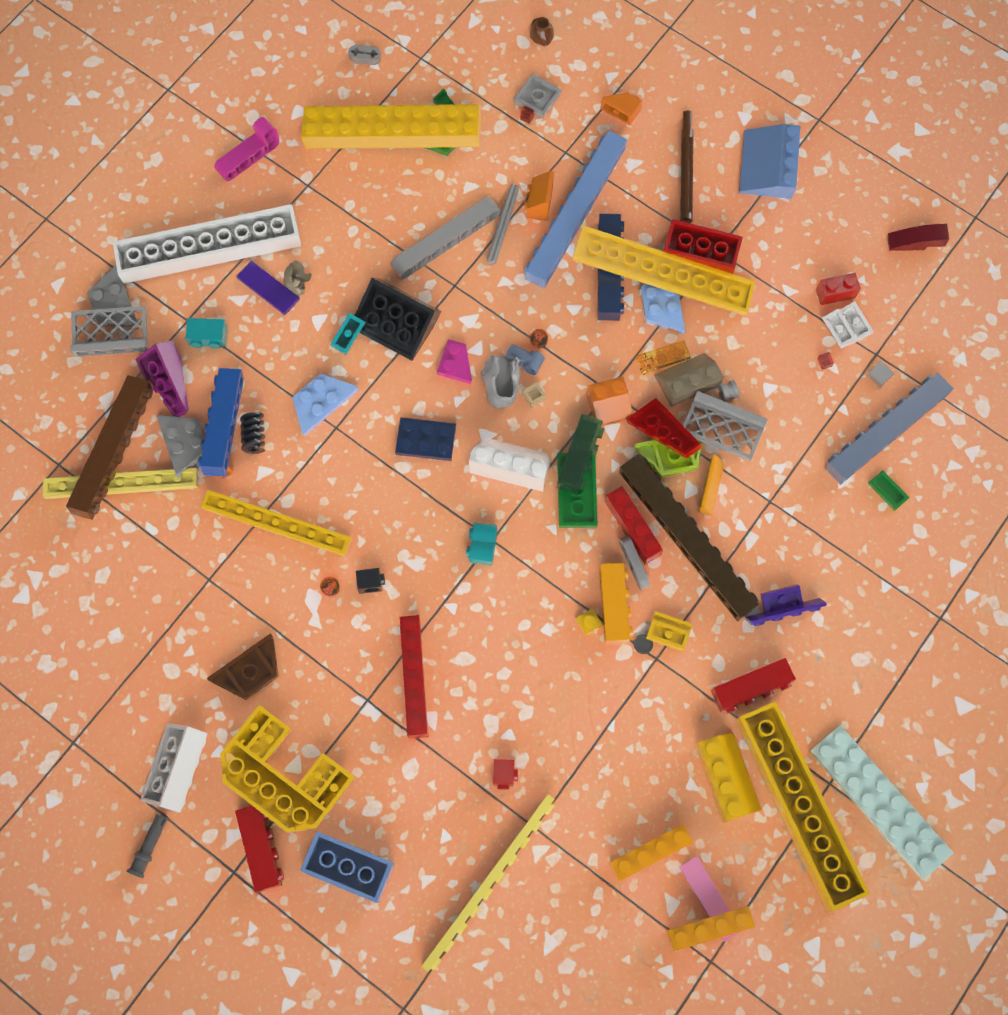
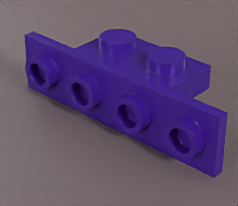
(783, 603)

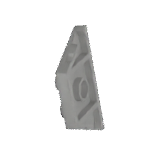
(111, 293)
(183, 440)

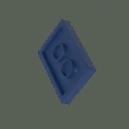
(425, 439)

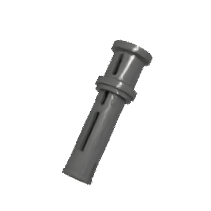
(144, 856)

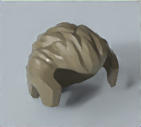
(295, 277)

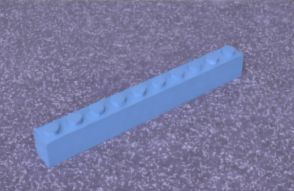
(575, 209)

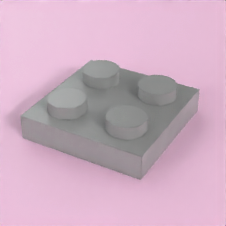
(538, 95)

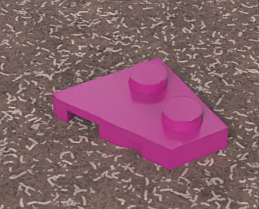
(455, 362)

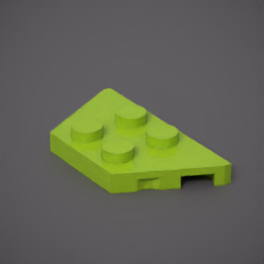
(666, 461)

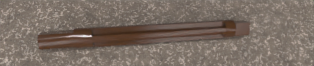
(687, 153)

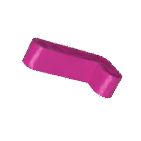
(249, 151)

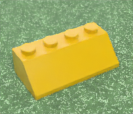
(728, 777)

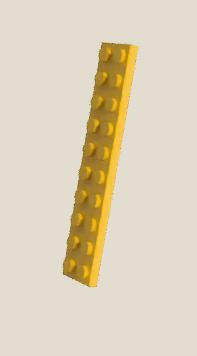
(664, 270)

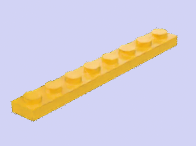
(276, 523)

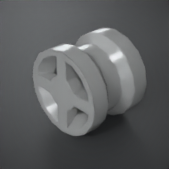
(728, 390)

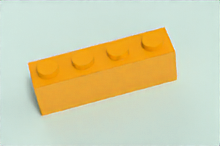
(614, 603)
(650, 852)
(711, 928)

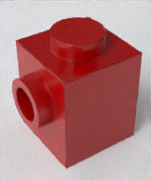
(504, 774)

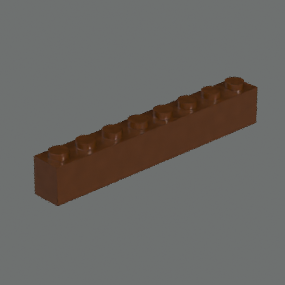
(109, 448)

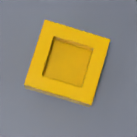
(589, 622)

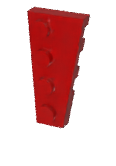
(663, 427)

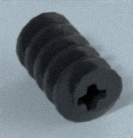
(251, 431)

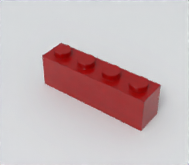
(633, 525)
(753, 685)
(259, 849)

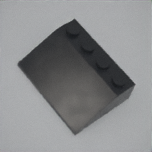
(396, 318)

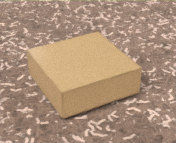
(534, 394)

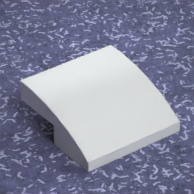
(848, 325)

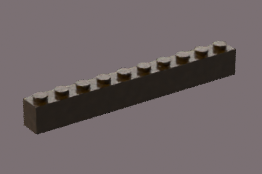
(688, 537)

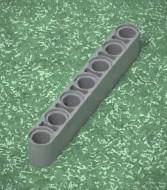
(445, 237)

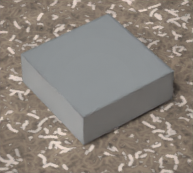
(880, 374)

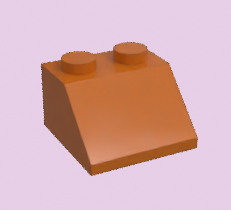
(540, 196)
(609, 400)

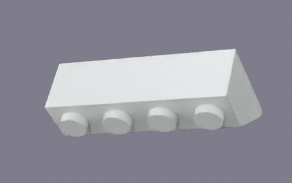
(174, 767)

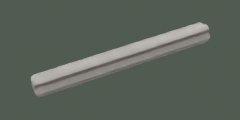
(502, 224)

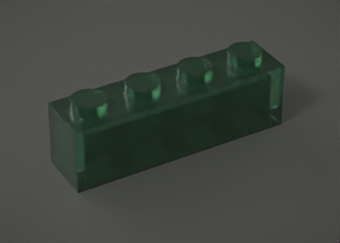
(580, 454)

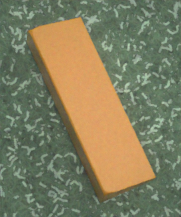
(711, 486)

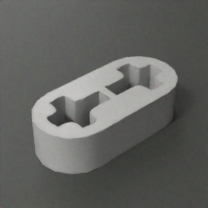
(364, 54)

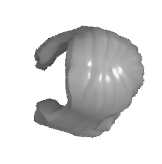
(501, 381)

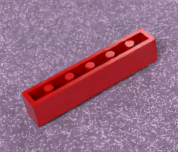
(413, 677)

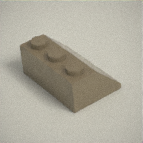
(688, 377)

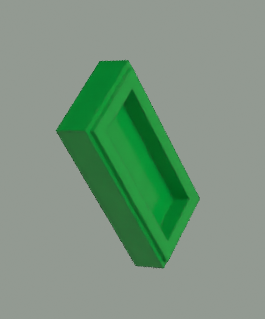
(888, 490)

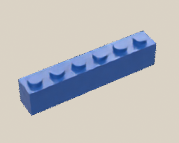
(221, 422)

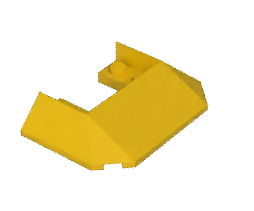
(269, 791)

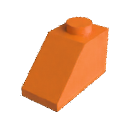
(622, 106)

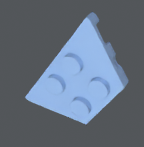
(662, 308)
(320, 400)

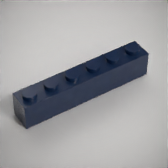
(609, 284)

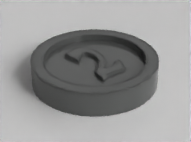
(642, 645)

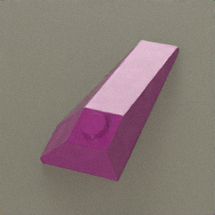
(164, 370)

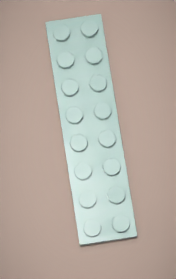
(881, 802)

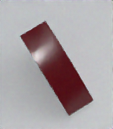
(919, 237)

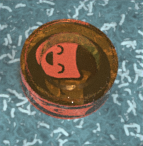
(539, 338)
(330, 586)

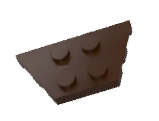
(249, 670)

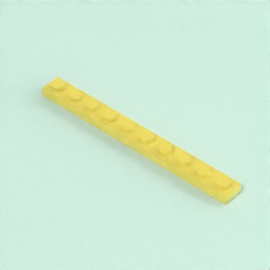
(485, 890)

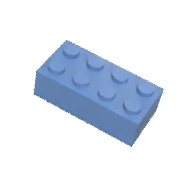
(347, 867)

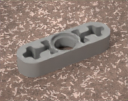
(634, 562)

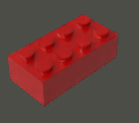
(703, 245)

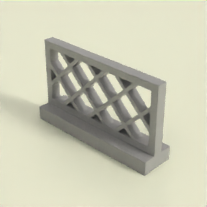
(107, 346)
(732, 414)

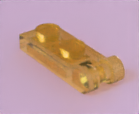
(663, 357)

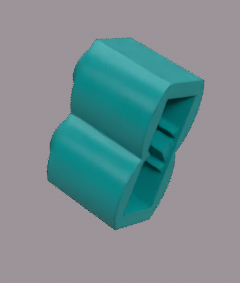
(482, 544)

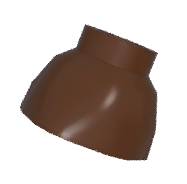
(541, 31)

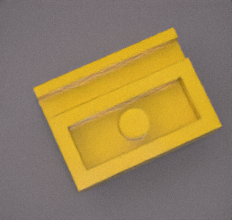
(669, 631)

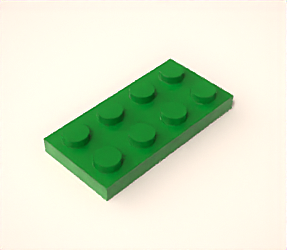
(579, 509)

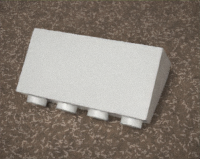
(510, 463)

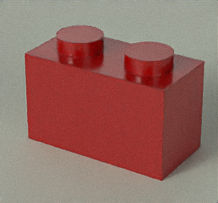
(838, 288)

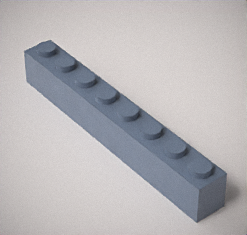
(889, 428)

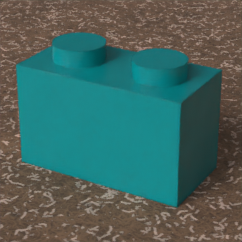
(206, 333)
(347, 334)

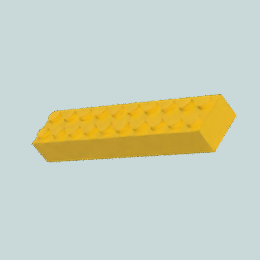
(391, 126)
(802, 807)

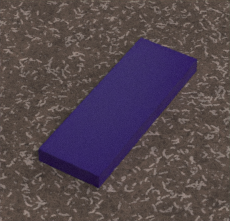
(268, 288)

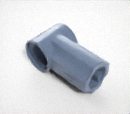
(529, 361)

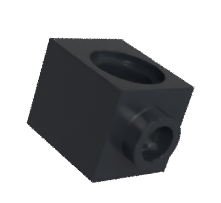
(369, 580)

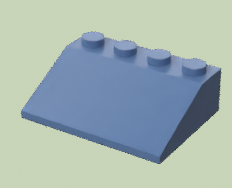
(770, 161)

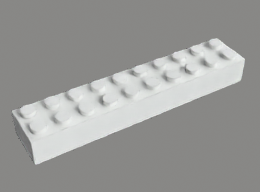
(206, 244)

